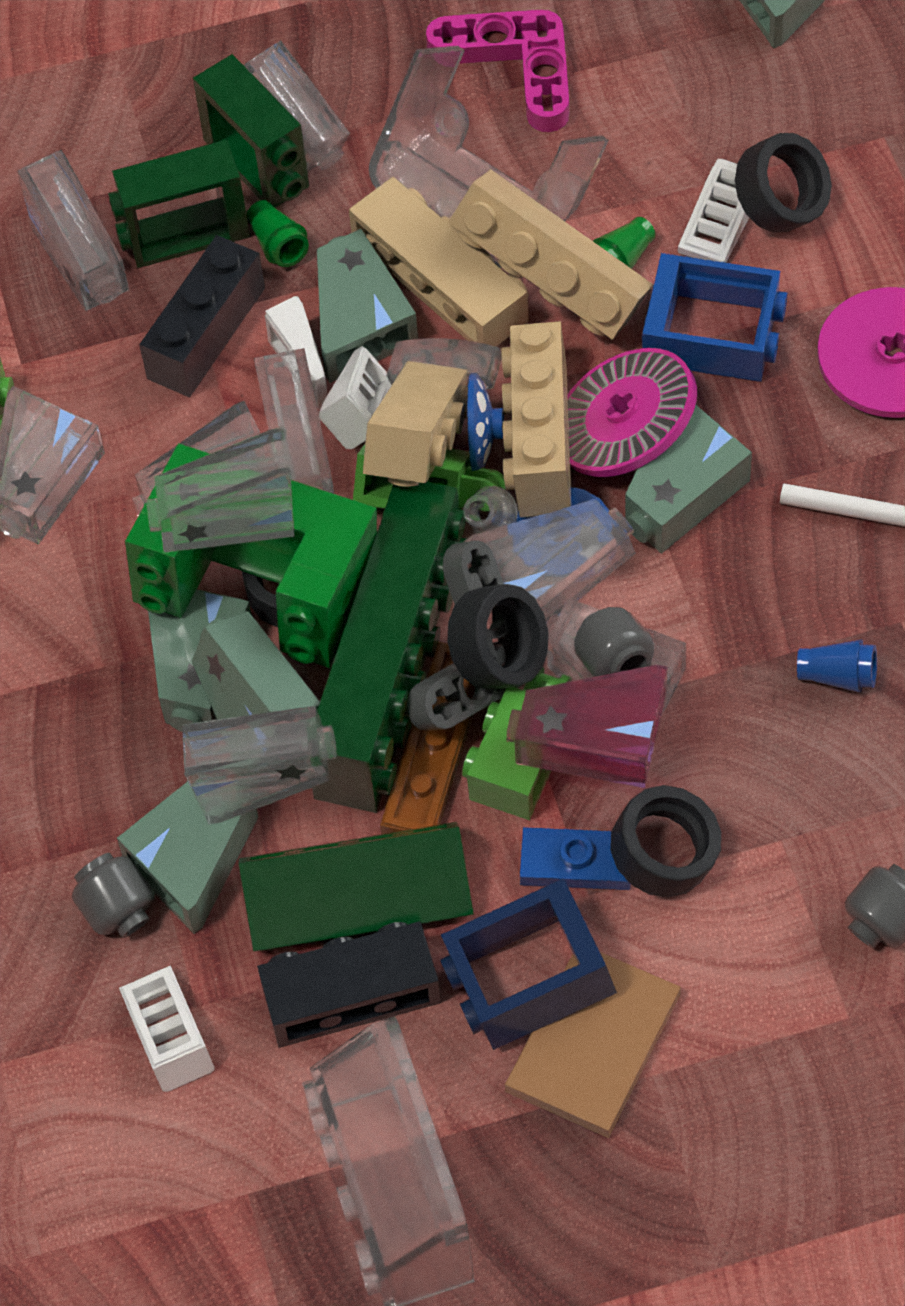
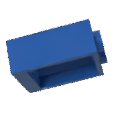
(723, 284)

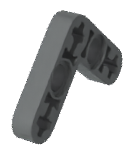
(449, 681)

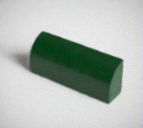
(355, 886)

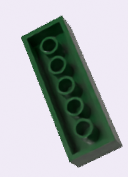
(388, 642)

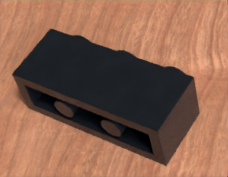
(202, 316)
(349, 983)

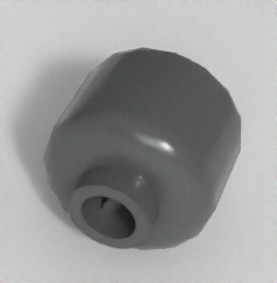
(613, 642)
(113, 895)
(879, 907)

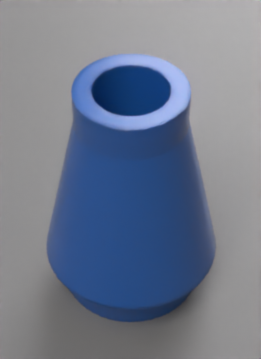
(840, 665)

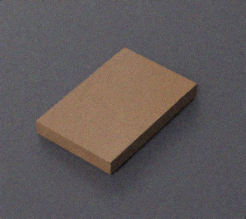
(596, 1055)

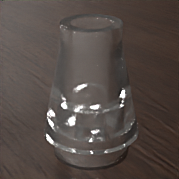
(501, 506)

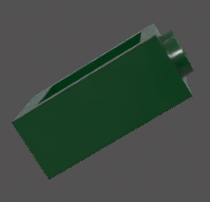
(258, 128)
(183, 229)

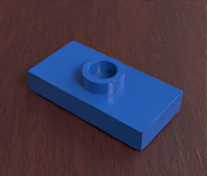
(570, 854)

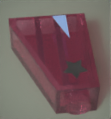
(593, 725)

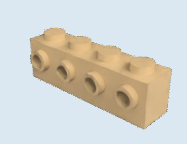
(549, 254)
(439, 266)
(539, 418)
(416, 423)

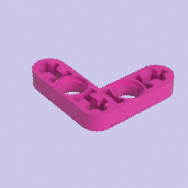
(529, 49)

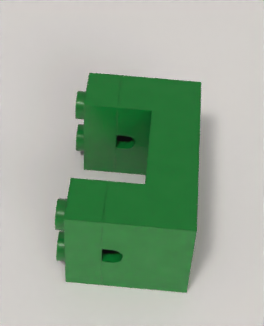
(314, 569)

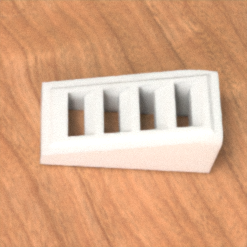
(718, 186)
(289, 331)
(354, 398)
(181, 1058)

